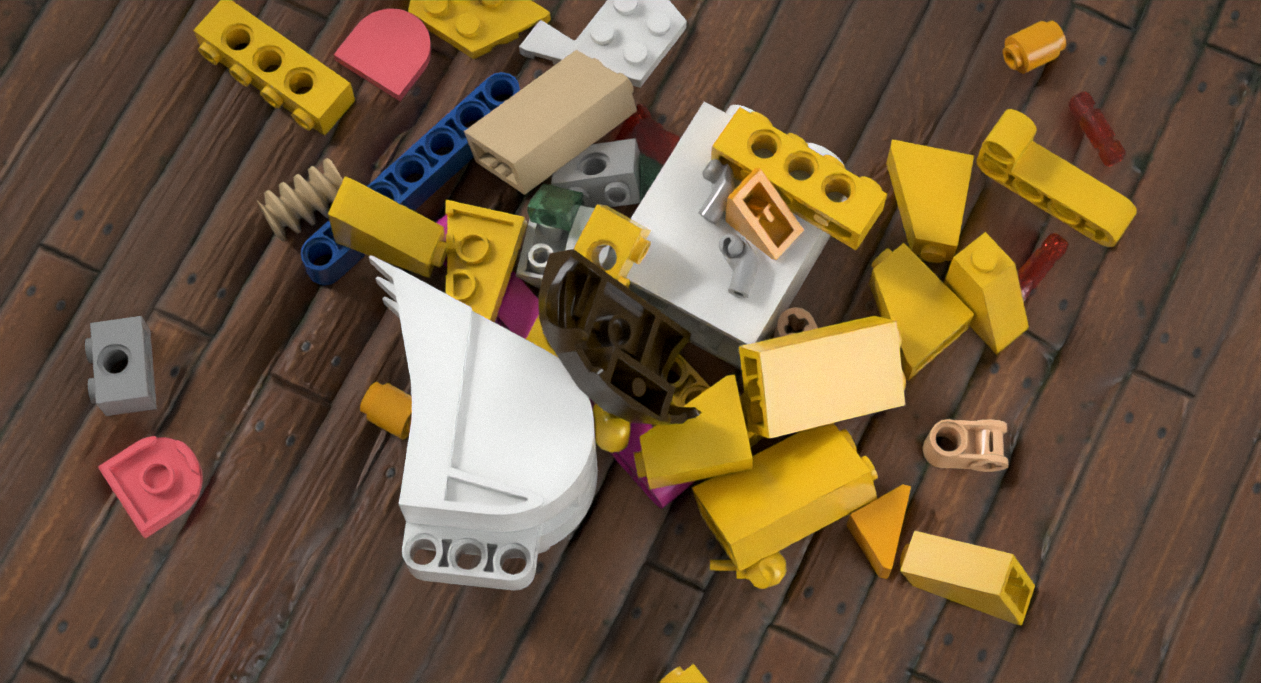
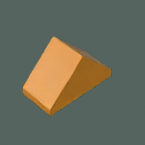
(762, 215)
(879, 528)

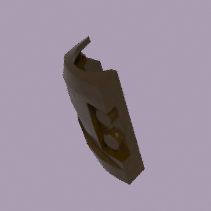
(611, 341)

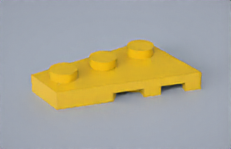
(481, 255)

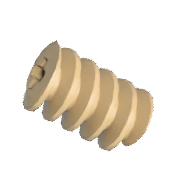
(301, 201)

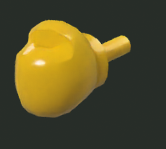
(610, 431)
(762, 574)

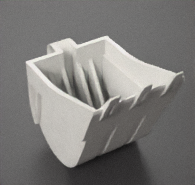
(494, 442)

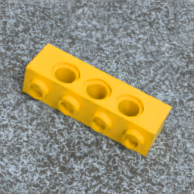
(233, 25)
(807, 198)
(604, 229)

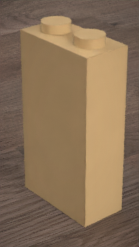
(551, 121)

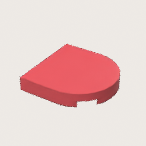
(387, 50)
(154, 481)

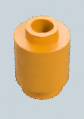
(1034, 46)
(388, 409)

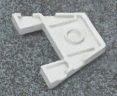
(623, 36)

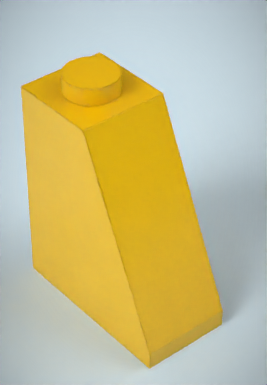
(930, 196)
(386, 229)
(990, 288)
(920, 303)
(701, 446)
(968, 575)

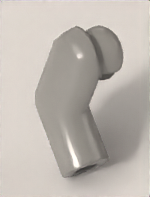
(722, 186)
(742, 261)

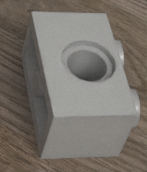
(604, 174)
(133, 387)

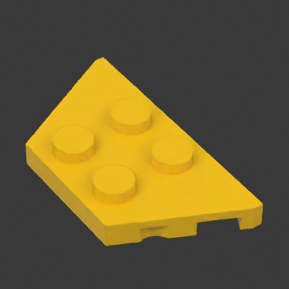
(478, 24)

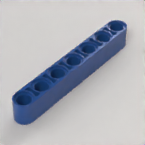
(417, 159)

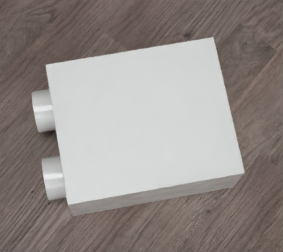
(685, 268)

